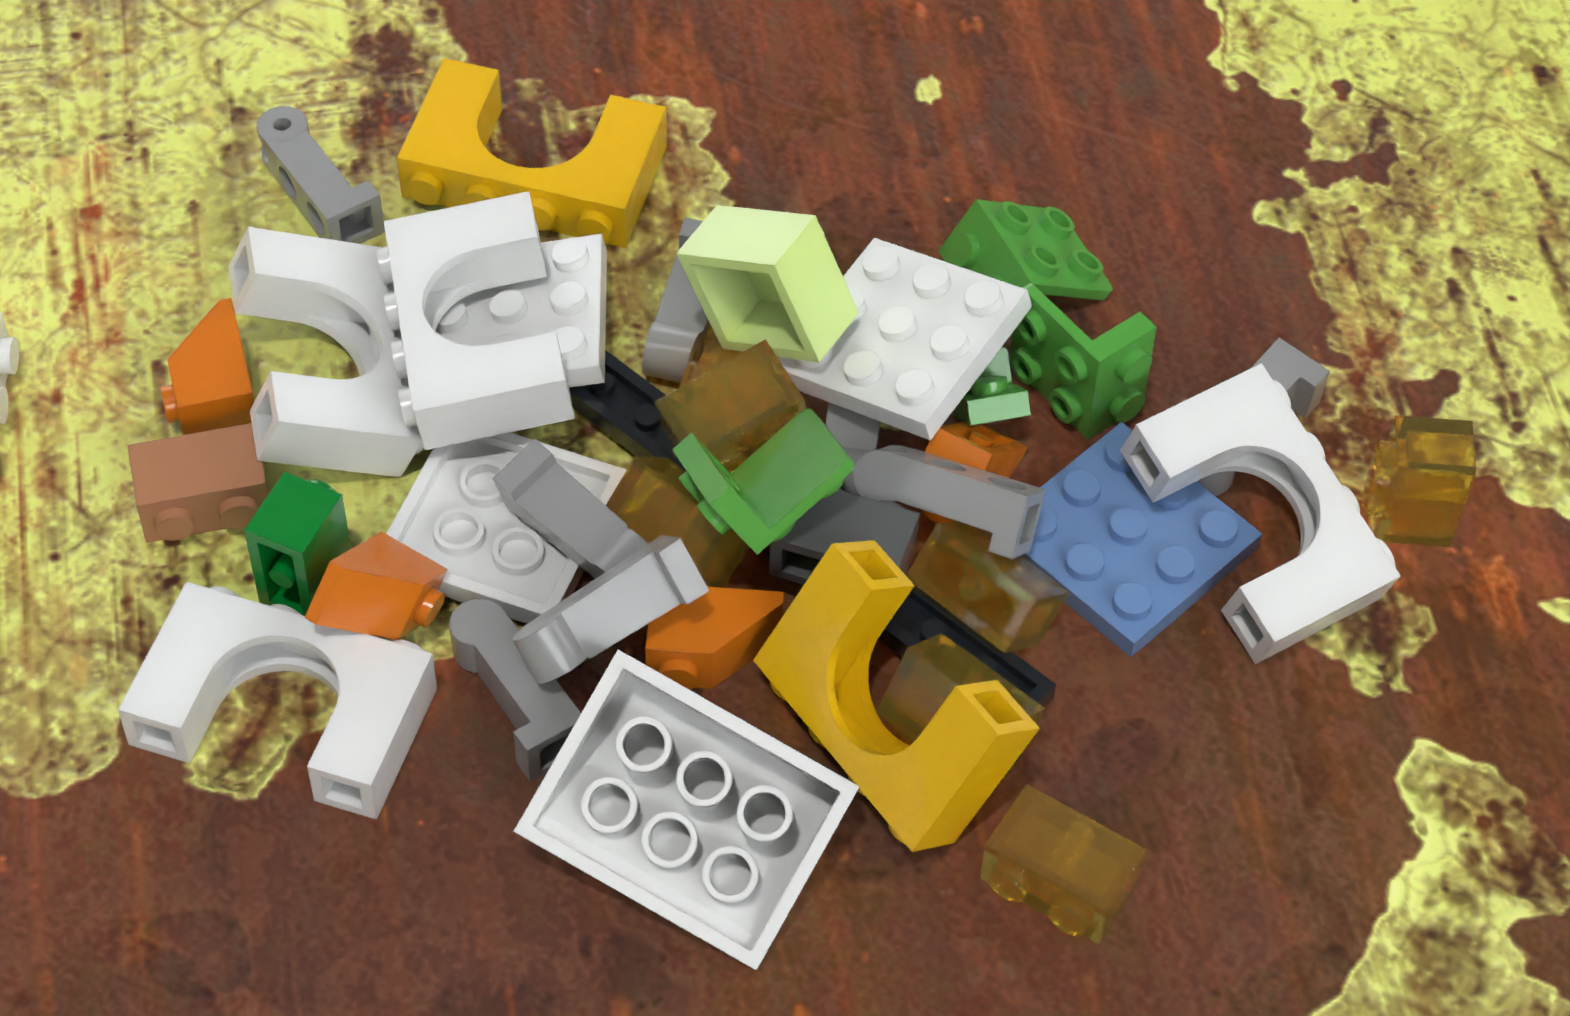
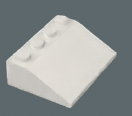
(686, 809)

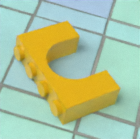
(588, 195)
(821, 668)

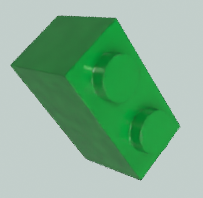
(295, 539)

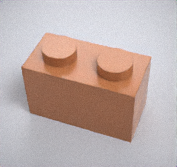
(197, 482)

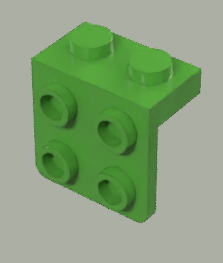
(1026, 247)
(1080, 377)
(771, 485)

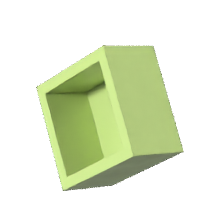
(769, 281)

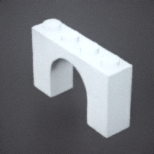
(341, 292)
(455, 387)
(1253, 430)
(222, 640)

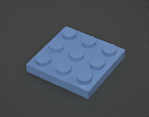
(1131, 559)

